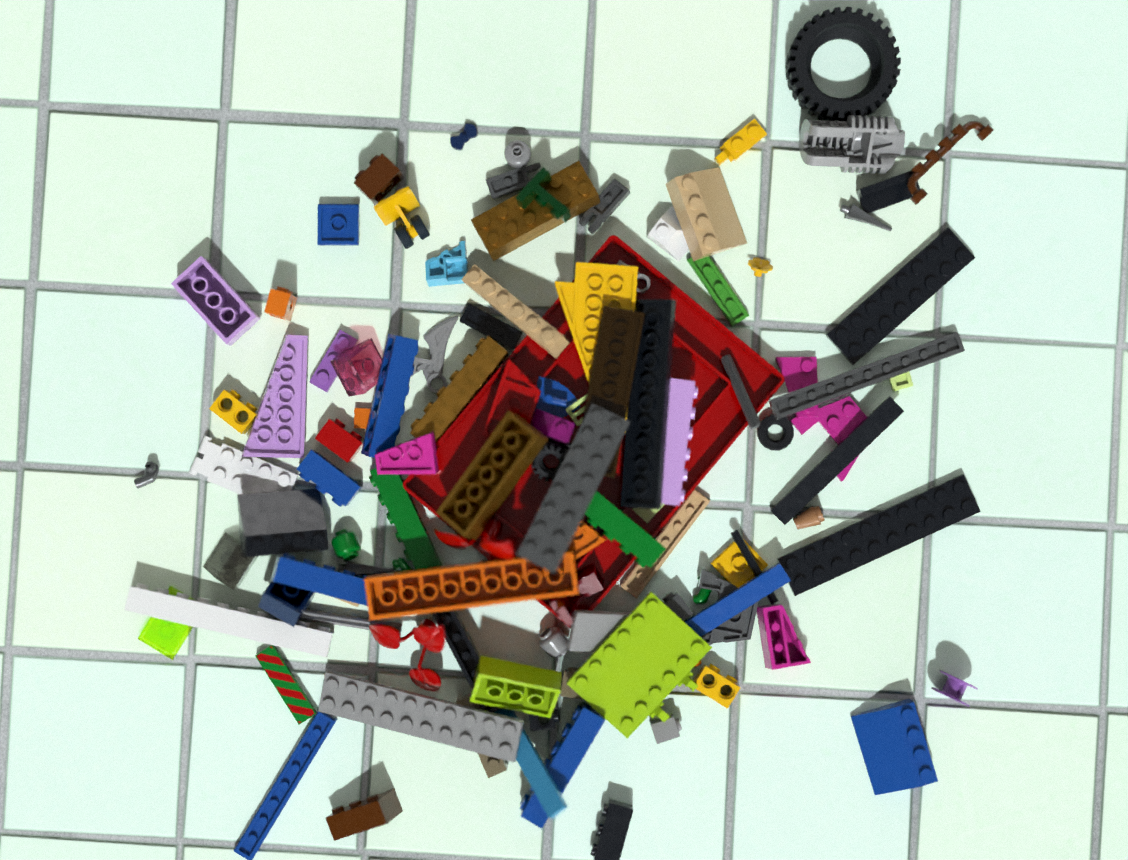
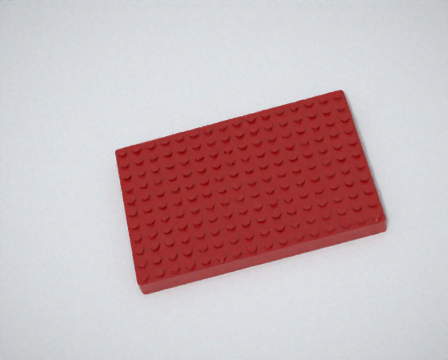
(696, 357)

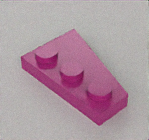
(410, 457)

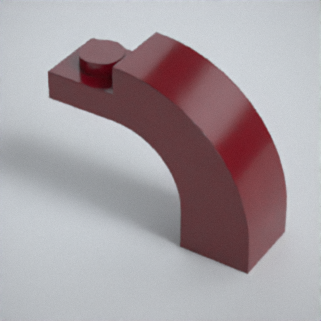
(589, 583)

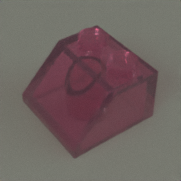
(358, 367)

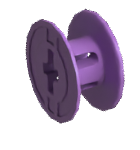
(954, 688)

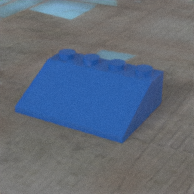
(894, 747)

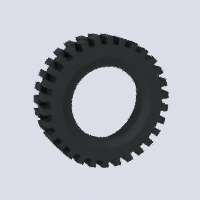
(850, 27)

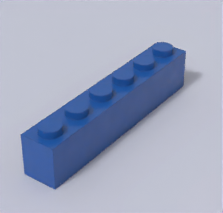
(390, 394)
(319, 579)

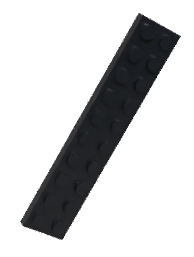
(649, 407)
(879, 534)

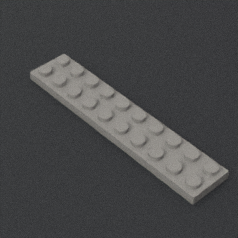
(421, 716)

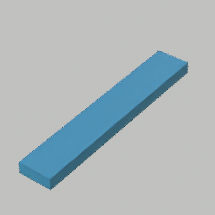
(537, 773)

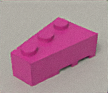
(778, 639)

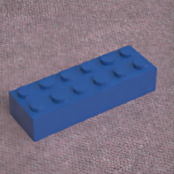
(565, 758)

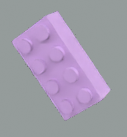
(215, 301)

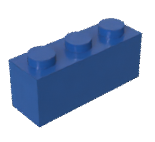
(328, 478)

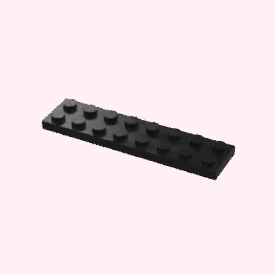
(900, 296)

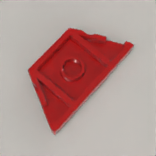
(514, 394)

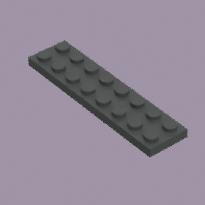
(573, 488)

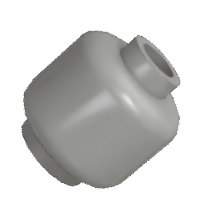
(516, 147)
(554, 641)

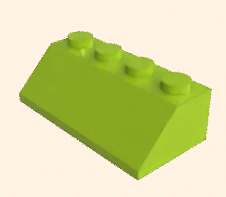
(516, 686)

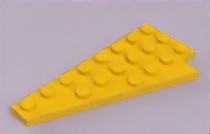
(584, 302)

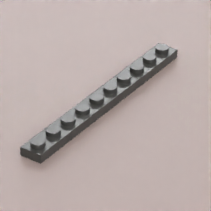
(866, 376)

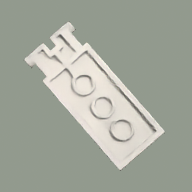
(240, 474)

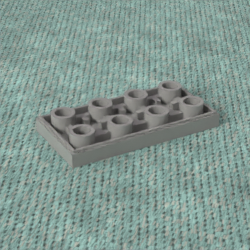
(592, 629)

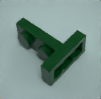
(535, 191)

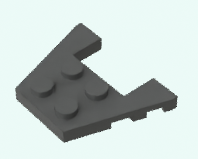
(736, 628)

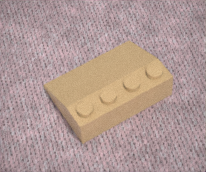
(705, 213)

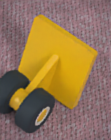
(397, 207)

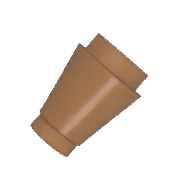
(809, 518)

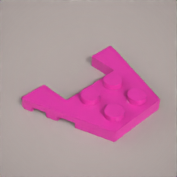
(838, 421)

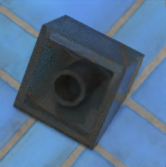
(227, 564)

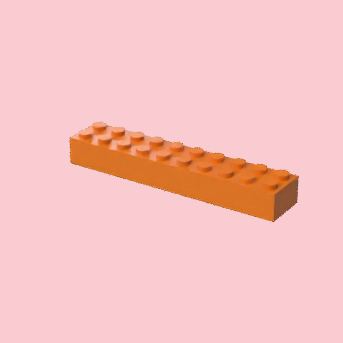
(467, 586)

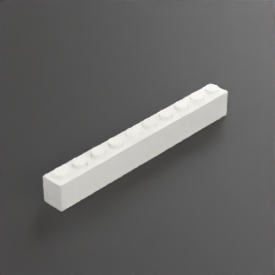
(228, 621)

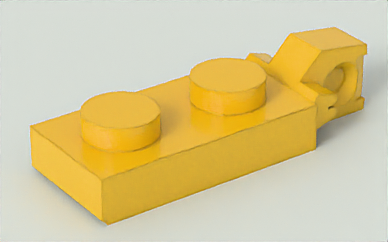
(741, 142)

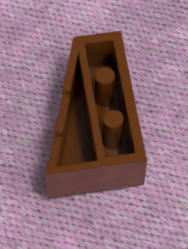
(364, 814)

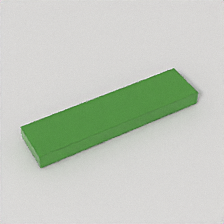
(719, 290)

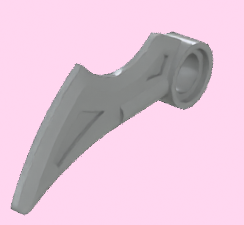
(437, 341)

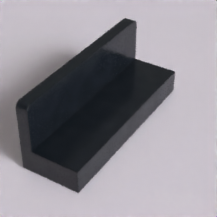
(885, 193)

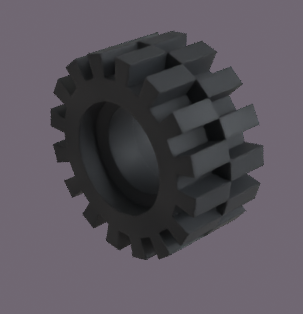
(540, 468)

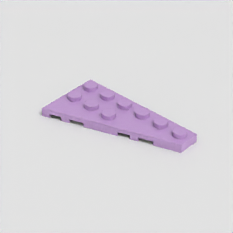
(281, 415)

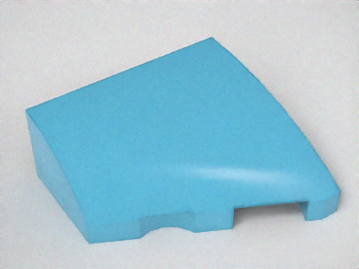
(447, 267)

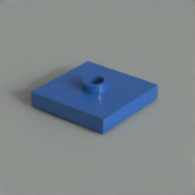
(338, 225)

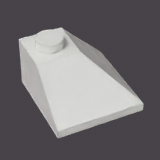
(669, 235)

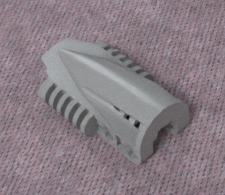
(852, 144)

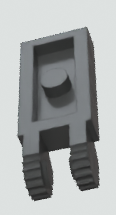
(510, 181)
(610, 200)

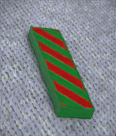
(286, 684)

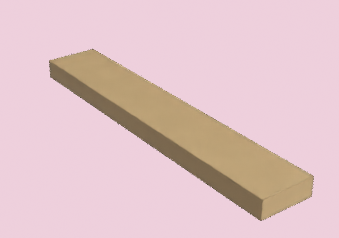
(668, 538)

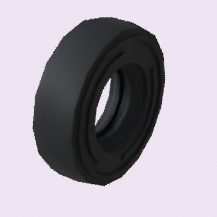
(766, 441)

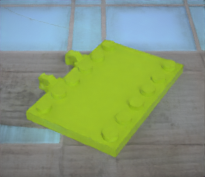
(640, 665)

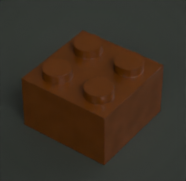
(378, 178)

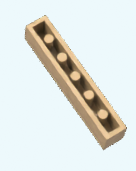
(515, 311)

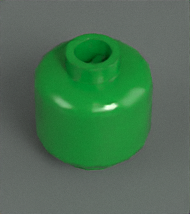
(346, 545)

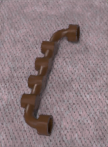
(934, 156)

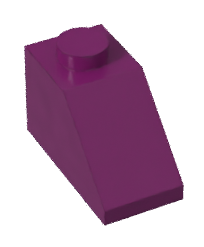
(552, 425)

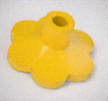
(760, 266)

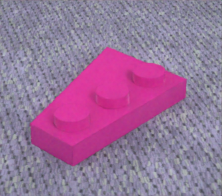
(799, 373)

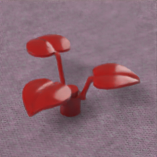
(501, 550)
(429, 635)

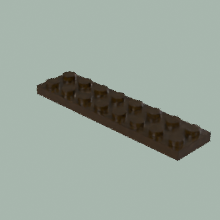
(614, 365)

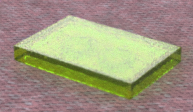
(165, 635)

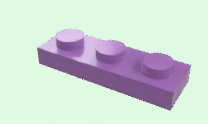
(325, 373)

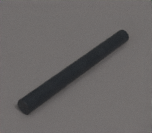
(750, 560)

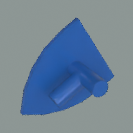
(554, 397)

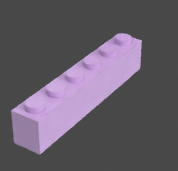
(677, 436)

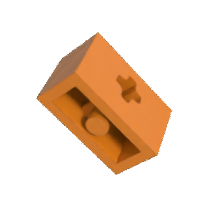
(280, 303)

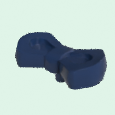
(469, 132)

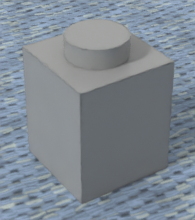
(666, 731)

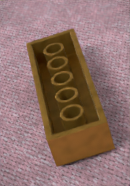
(510, 226)
(461, 390)
(492, 475)

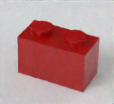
(340, 440)

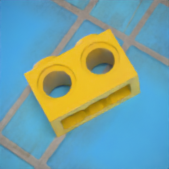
(232, 415)
(713, 689)

